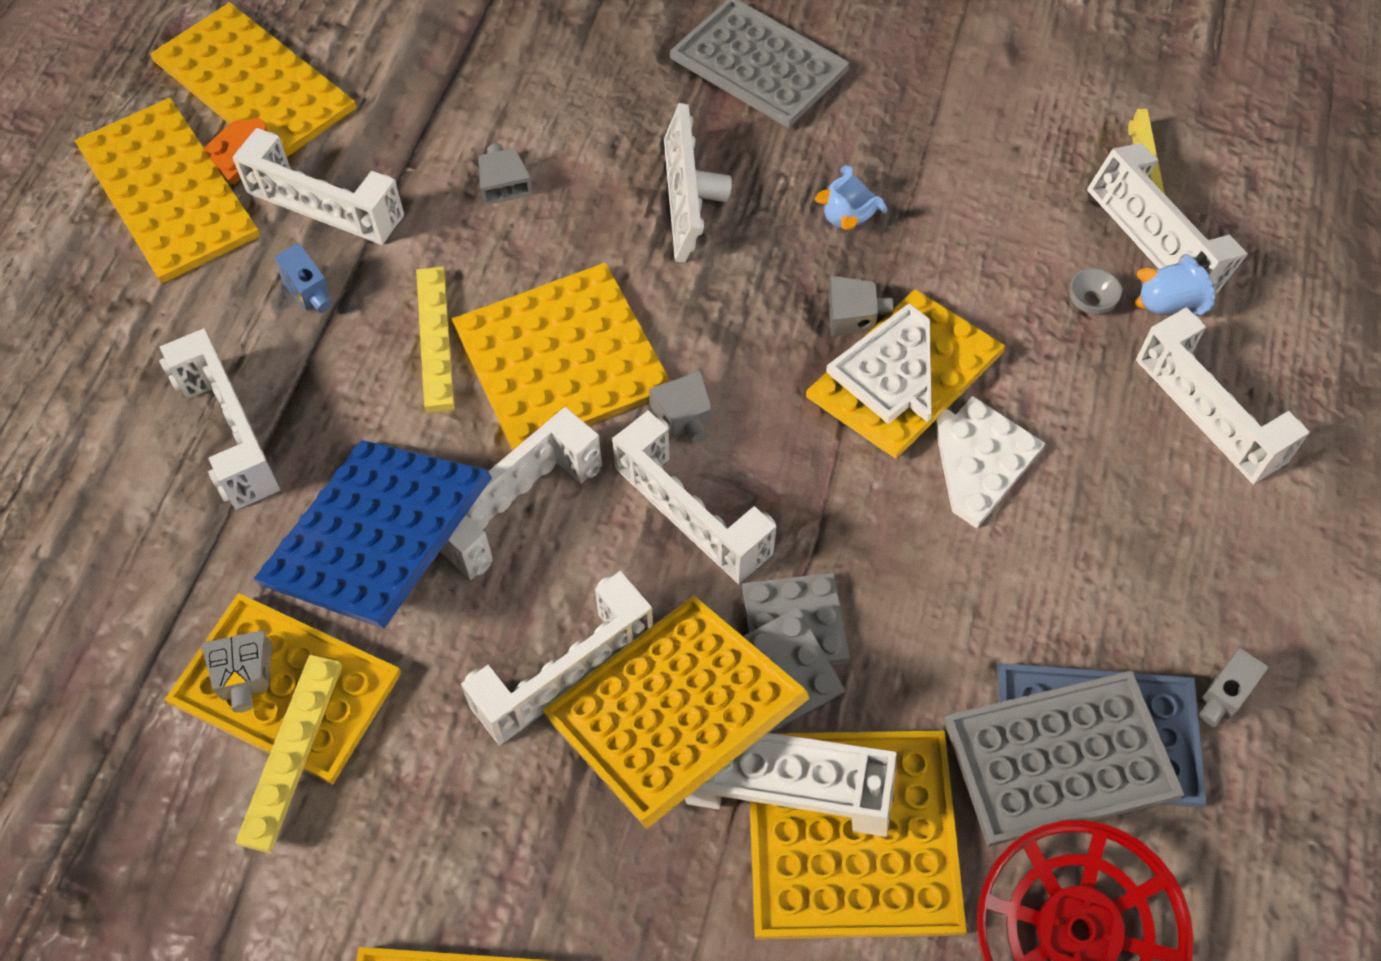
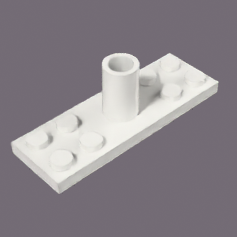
(688, 185)

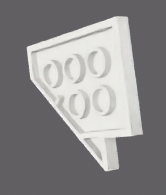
(982, 457)

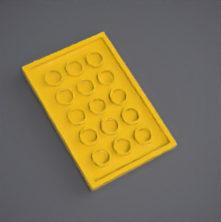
(956, 359)
(352, 706)

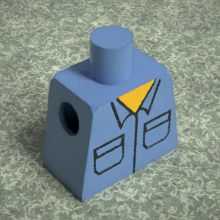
(303, 278)

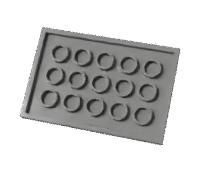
(760, 61)
(1061, 757)

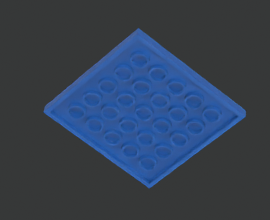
(373, 531)

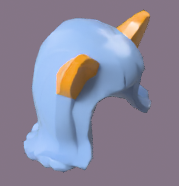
(849, 201)
(1175, 288)

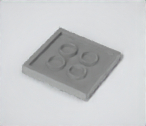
(816, 600)
(796, 651)

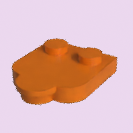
(228, 142)

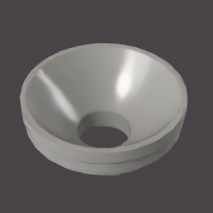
(1095, 283)

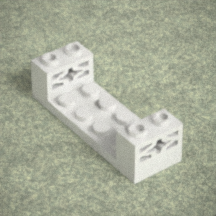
(367, 213)
(1154, 220)
(559, 441)
(1250, 447)
(639, 458)
(240, 471)
(506, 713)
(810, 778)

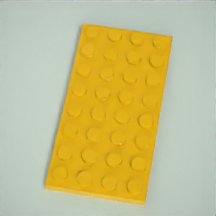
(252, 75)
(167, 190)

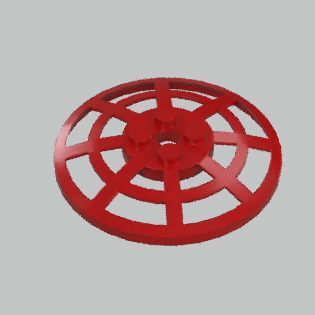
(1084, 902)

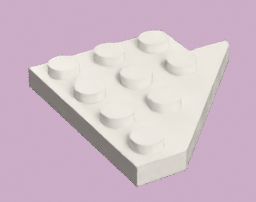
(890, 366)

